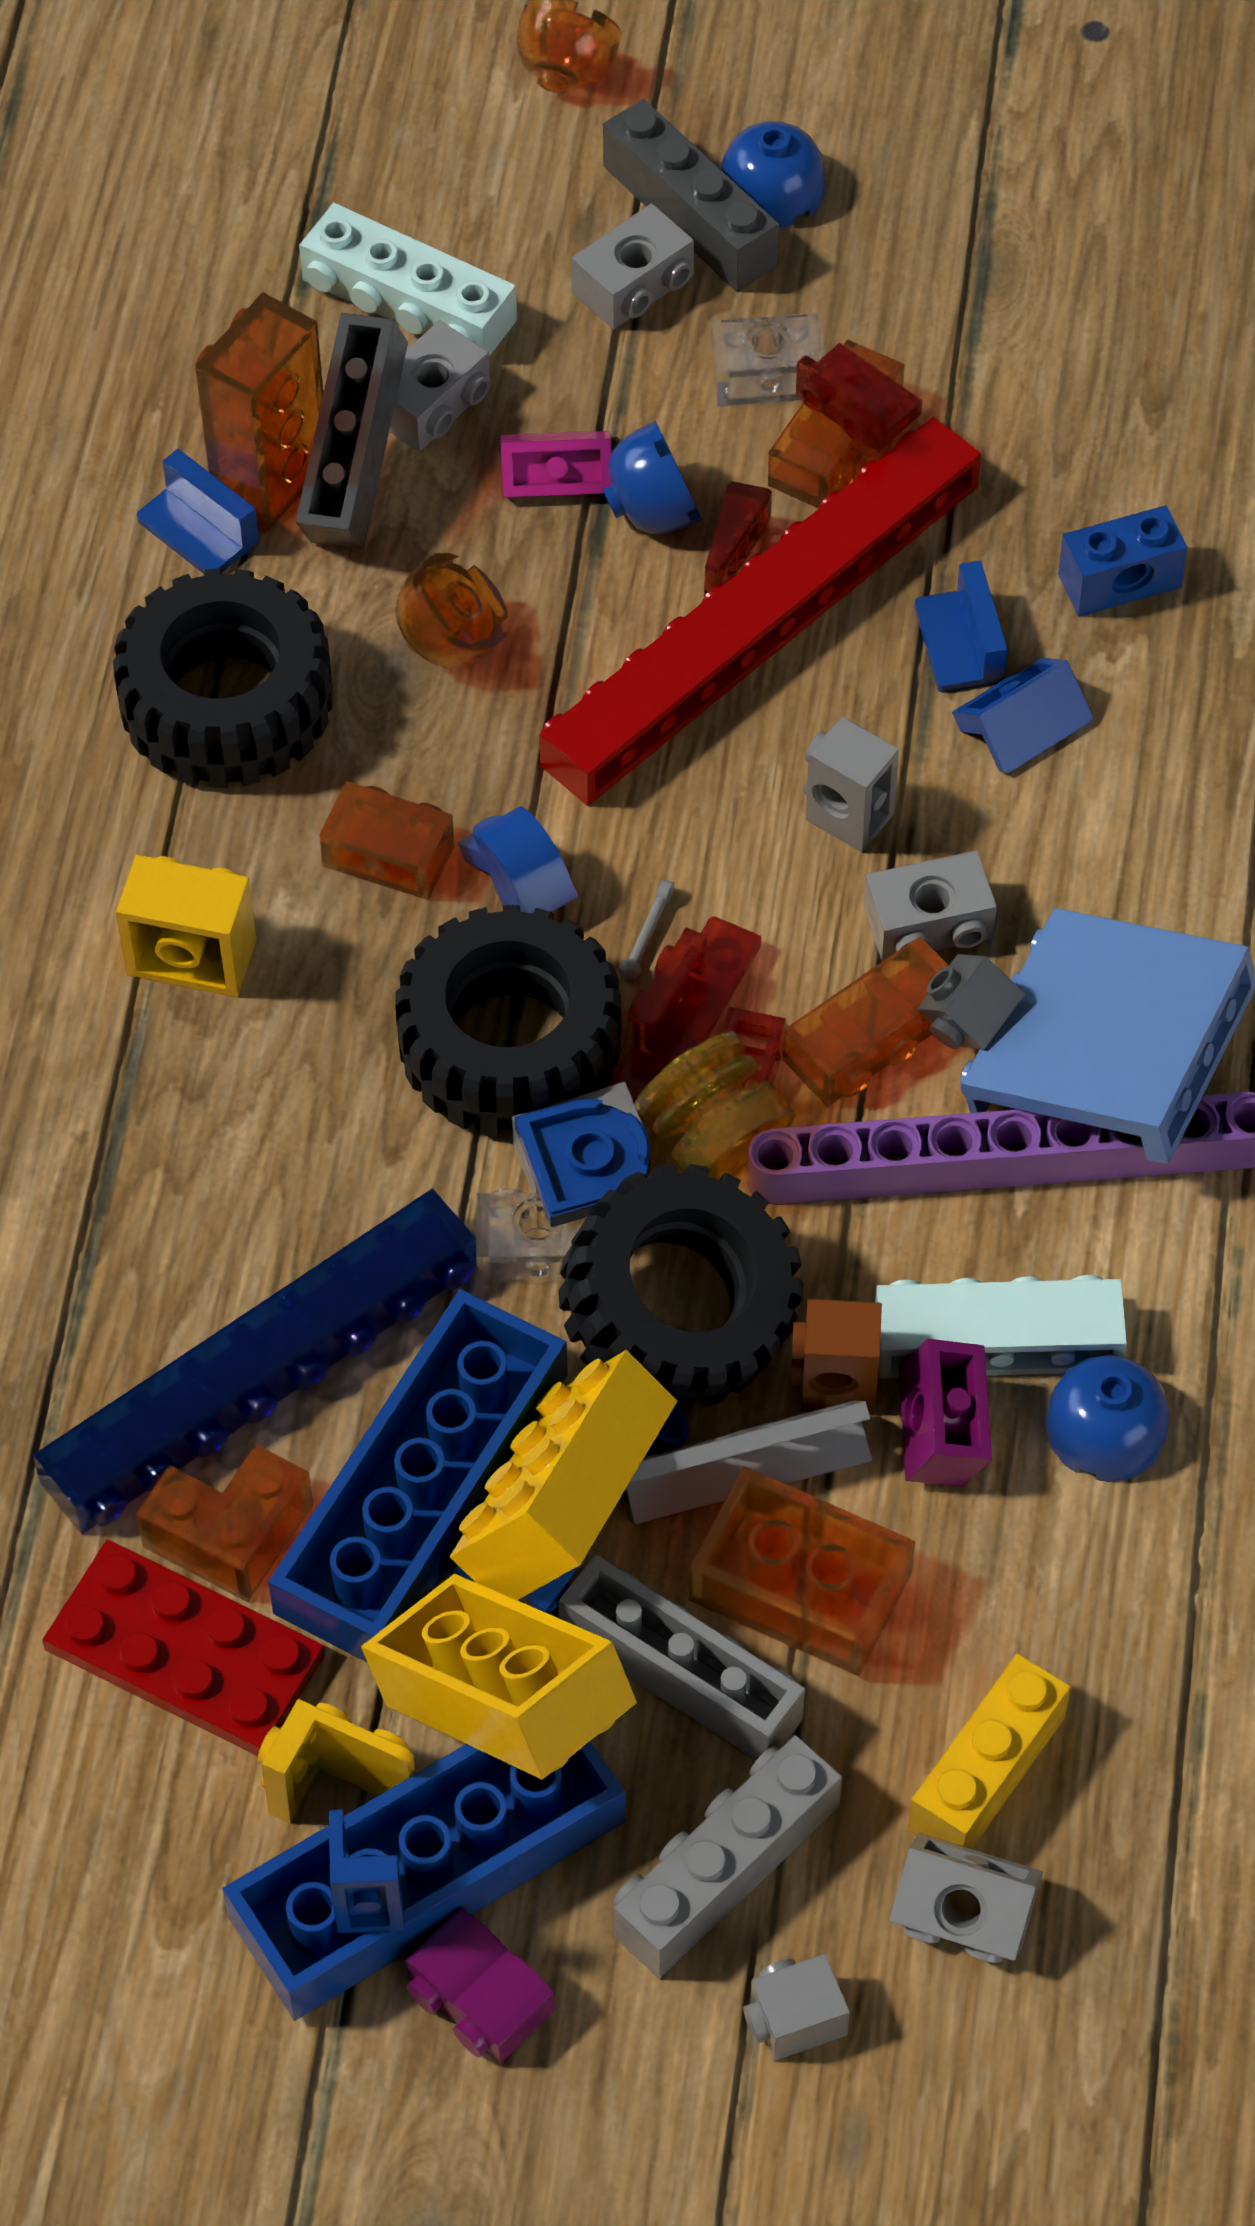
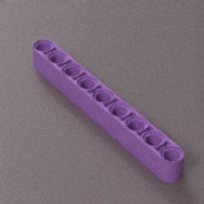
(983, 1160)

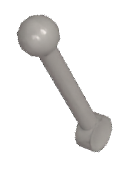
(630, 968)

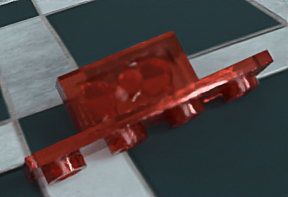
(685, 998)

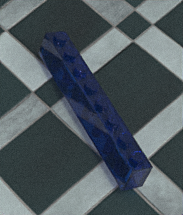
(257, 1361)

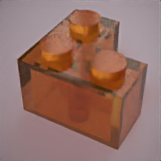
(228, 1534)

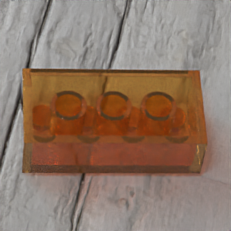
(262, 404)

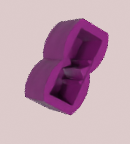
(479, 1987)

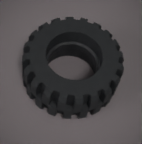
(211, 621)
(501, 957)
(723, 1228)

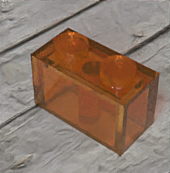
(387, 840)

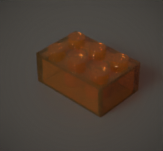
(801, 1570)

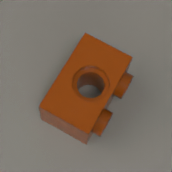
(837, 1353)

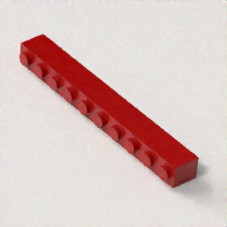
(758, 610)

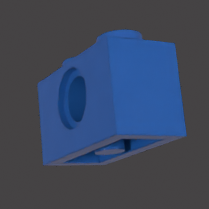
(1122, 560)

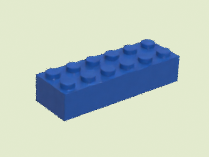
(417, 1474)
(460, 1840)

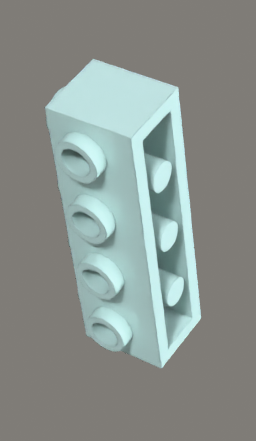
(405, 279)

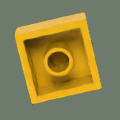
(186, 925)

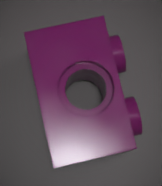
(945, 1413)

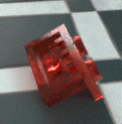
(856, 396)

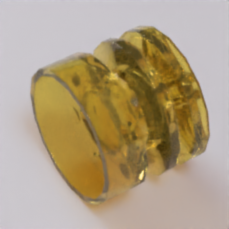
(707, 1099)

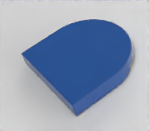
(580, 1154)

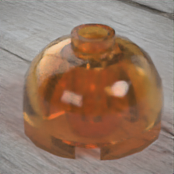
(566, 46)
(450, 612)

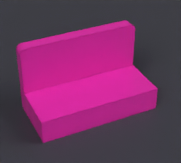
(555, 463)

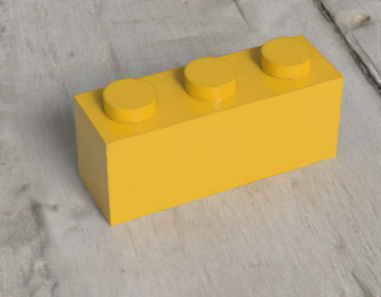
(990, 1754)

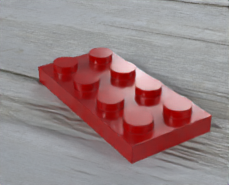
(183, 1647)

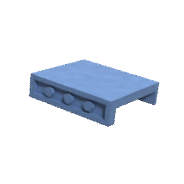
(1115, 1028)

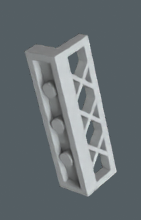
(780, 1449)

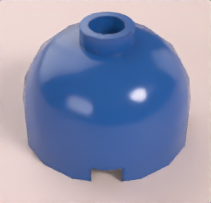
(777, 169)
(649, 484)
(1108, 1418)

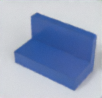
(200, 516)
(963, 633)
(1026, 712)
(363, 1888)

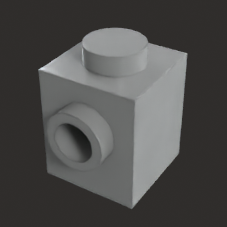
(796, 2007)

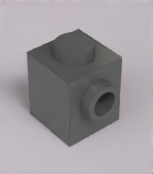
(969, 1002)

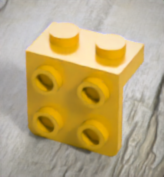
(327, 1741)

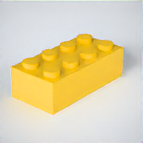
(563, 1477)
(499, 1675)

